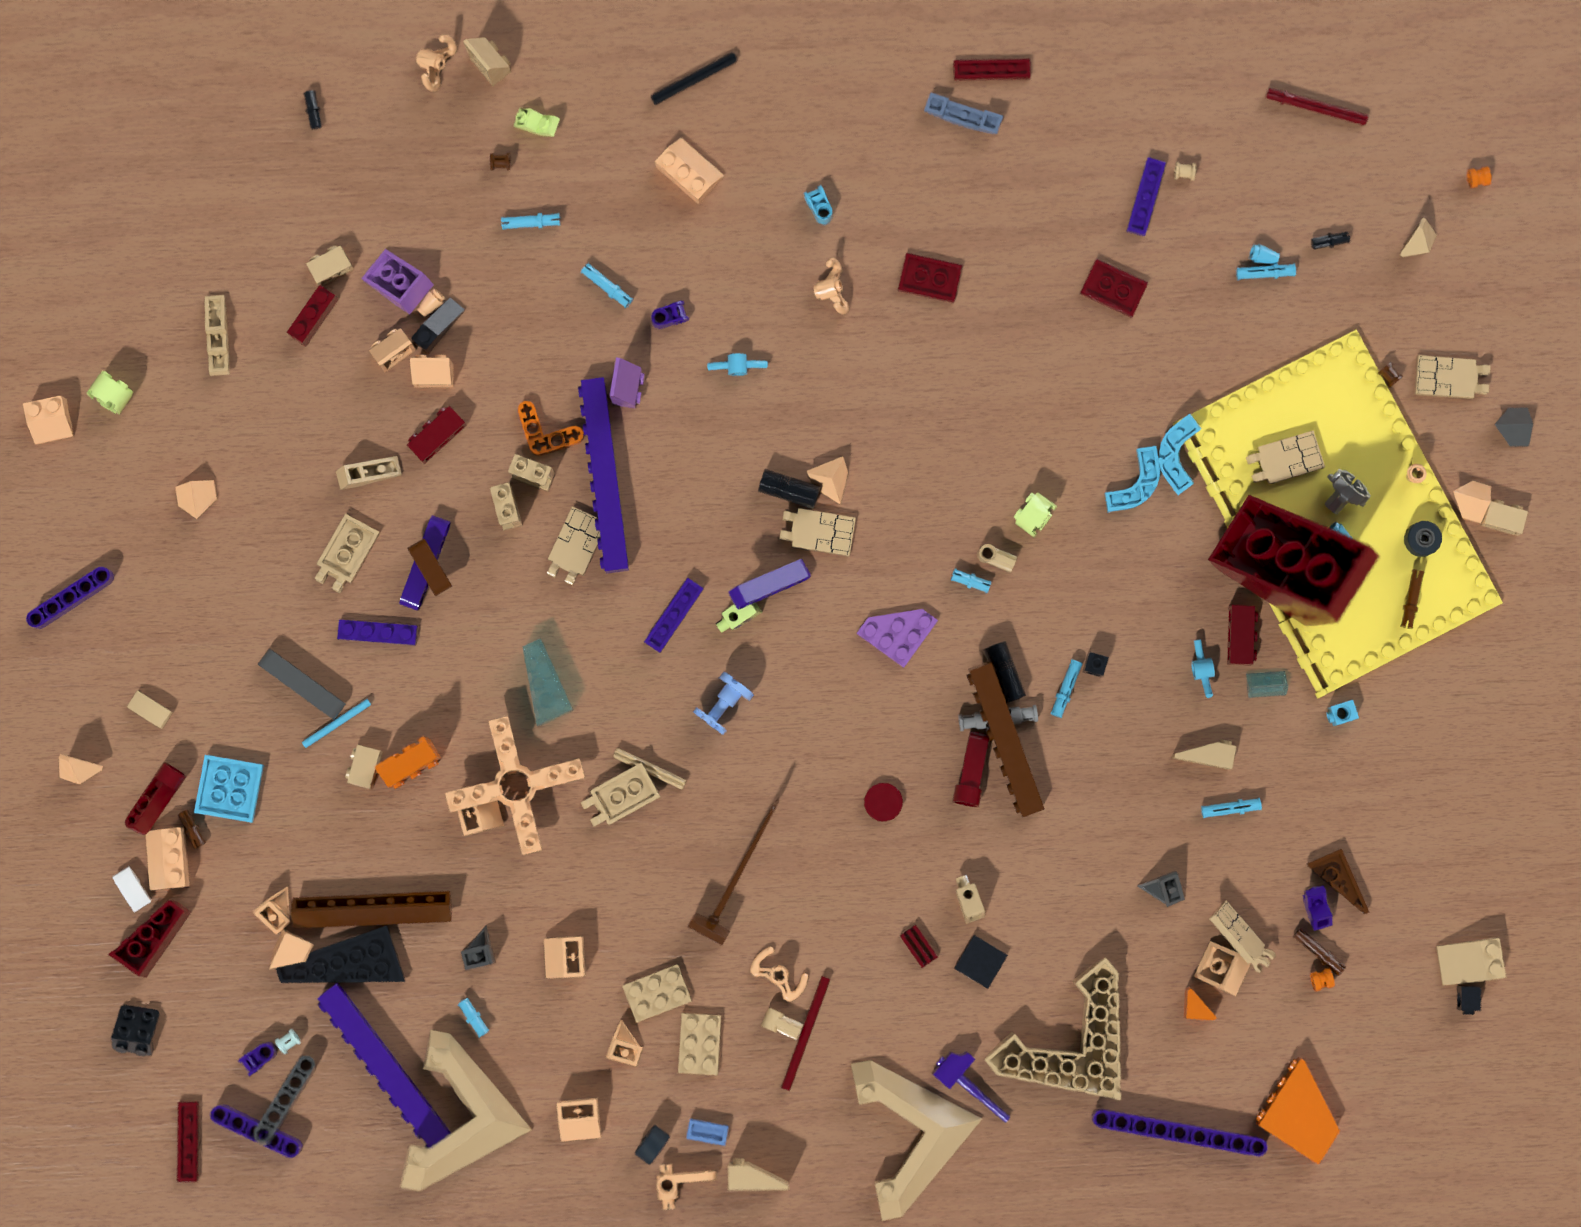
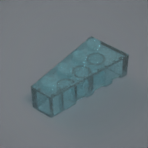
(545, 685)

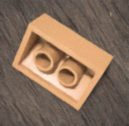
(688, 170)
(167, 858)

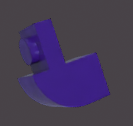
(1317, 908)

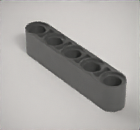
(301, 684)
(283, 1110)

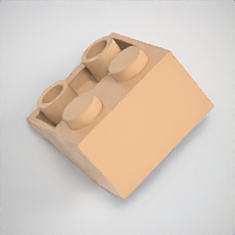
(431, 371)
(480, 818)
(564, 957)
(579, 1119)

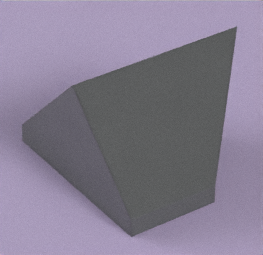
(1516, 426)
(1165, 888)
(479, 951)

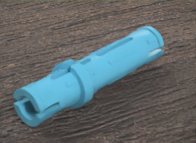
(530, 221)
(1266, 271)
(613, 290)
(1063, 696)
(1254, 804)

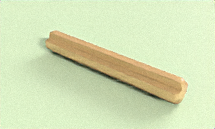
(650, 768)

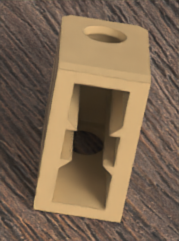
(971, 908)

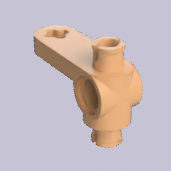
(668, 1196)

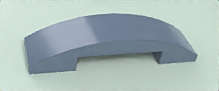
(963, 115)

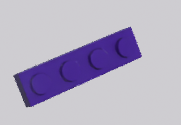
(1146, 196)
(673, 615)
(377, 632)

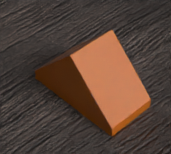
(1195, 1008)

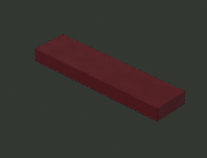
(992, 69)
(188, 1141)

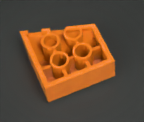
(409, 764)

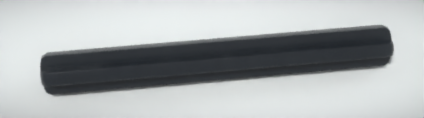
(693, 78)

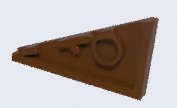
(1337, 873)

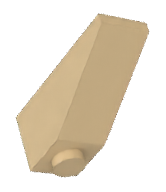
(368, 472)
(1214, 754)

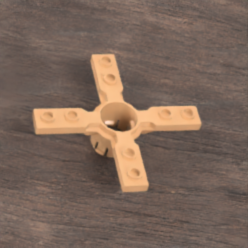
(509, 765)

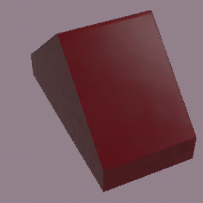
(1293, 562)

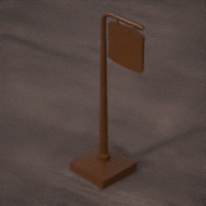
(710, 926)

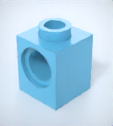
(1348, 707)

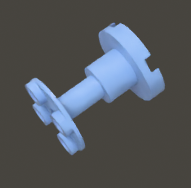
(728, 697)

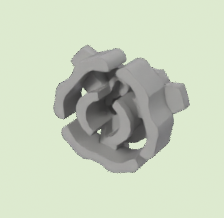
(1345, 491)

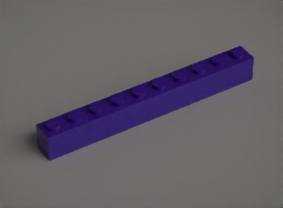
(604, 475)
(383, 1065)

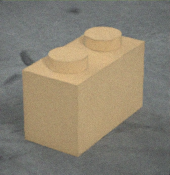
(329, 265)
(1505, 518)
(362, 769)

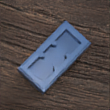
(707, 1132)

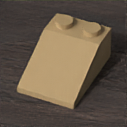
(487, 59)
(1471, 961)
(748, 1176)

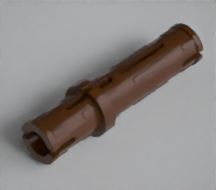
(1410, 607)
(1320, 952)

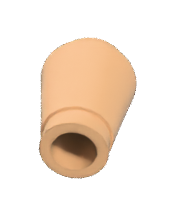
(431, 302)
(1419, 471)

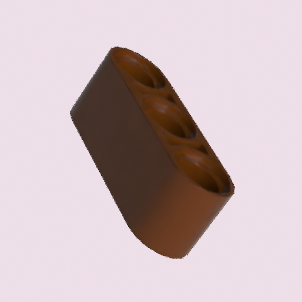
(429, 567)

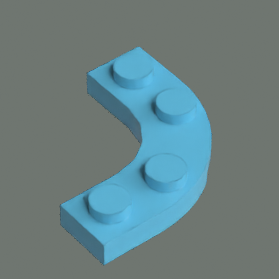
(1169, 453)
(1144, 487)

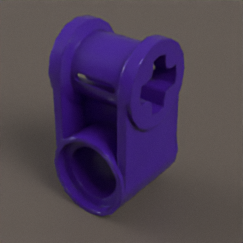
(670, 314)
(255, 1059)

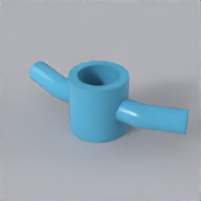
(737, 364)
(1203, 668)

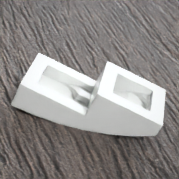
(131, 888)

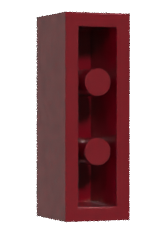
(312, 315)
(436, 434)
(1241, 635)

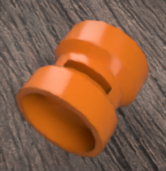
(1479, 177)
(1322, 979)

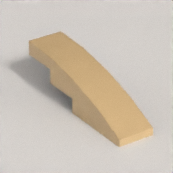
(217, 335)

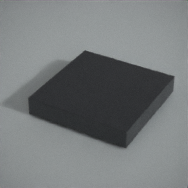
(980, 961)

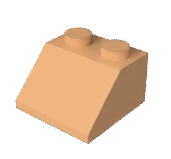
(392, 349)
(48, 419)
(1222, 968)

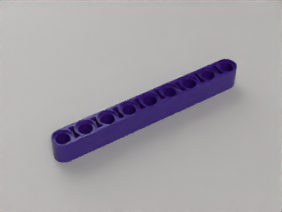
(1187, 1137)

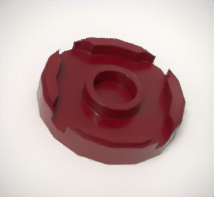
(883, 802)

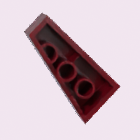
(151, 939)

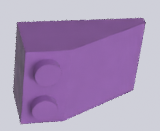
(398, 281)
(626, 384)

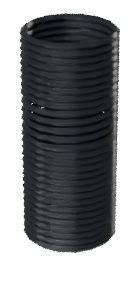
(796, 491)
(1008, 678)

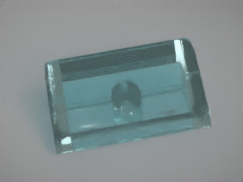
(1266, 684)

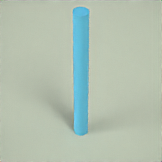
(336, 723)

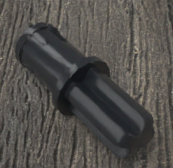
(312, 110)
(1330, 240)

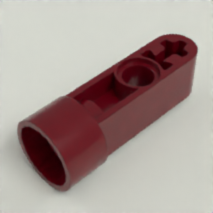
(968, 790)
(154, 799)

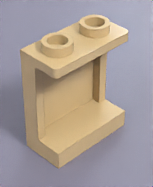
(531, 472)
(506, 506)

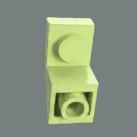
(536, 123)

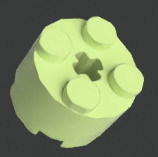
(110, 393)
(1035, 513)

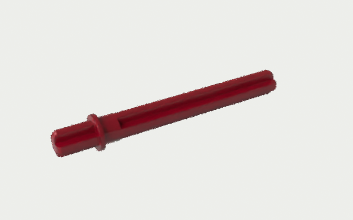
(1316, 106)

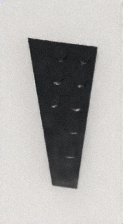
(356, 959)

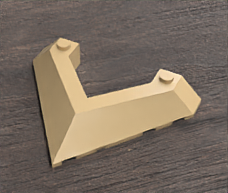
(1097, 1064)
(492, 1123)
(943, 1126)

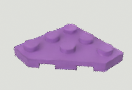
(898, 633)

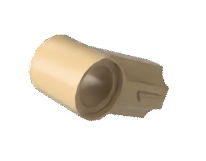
(998, 558)
(778, 1022)

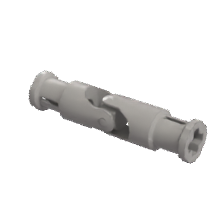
(1018, 716)

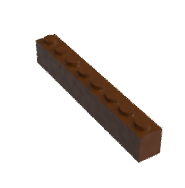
(1006, 739)
(371, 909)

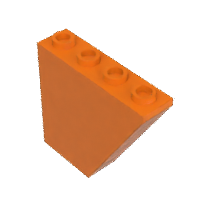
(1299, 1114)

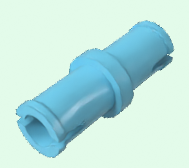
(971, 580)
(473, 1017)

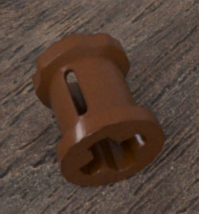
(500, 161)
(1396, 377)

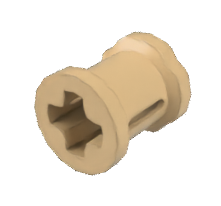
(1185, 171)

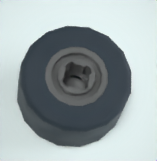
(1416, 541)
(652, 1145)

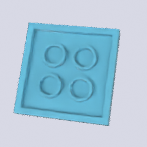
(228, 788)

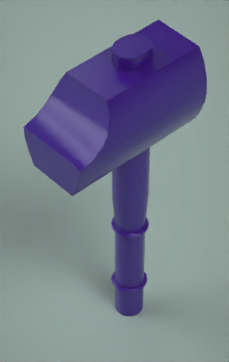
(951, 1070)

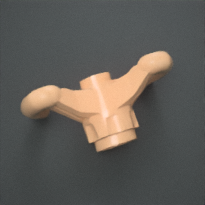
(434, 62)
(832, 287)
(778, 975)

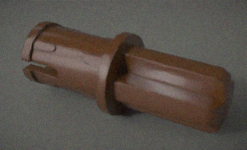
(191, 828)

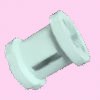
(294, 1040)

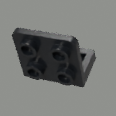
(135, 1030)

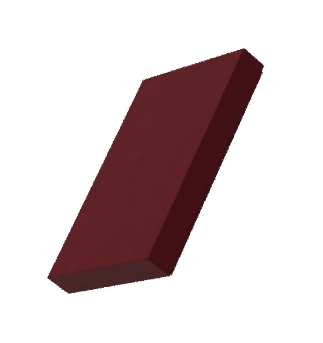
(930, 278)
(1114, 288)

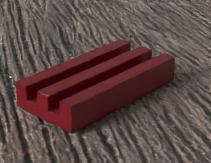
(909, 932)

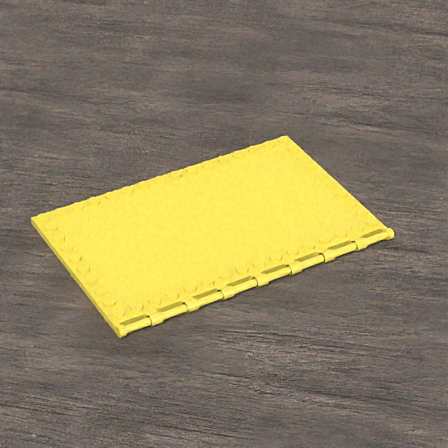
(1365, 434)

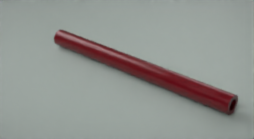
(805, 1033)

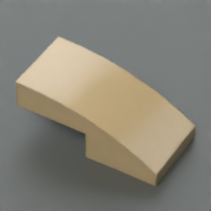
(149, 709)

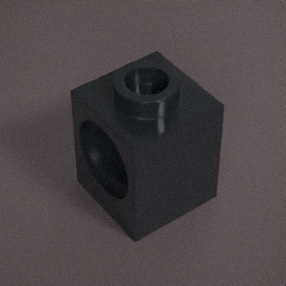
(1095, 664)
(1468, 999)

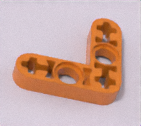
(539, 436)

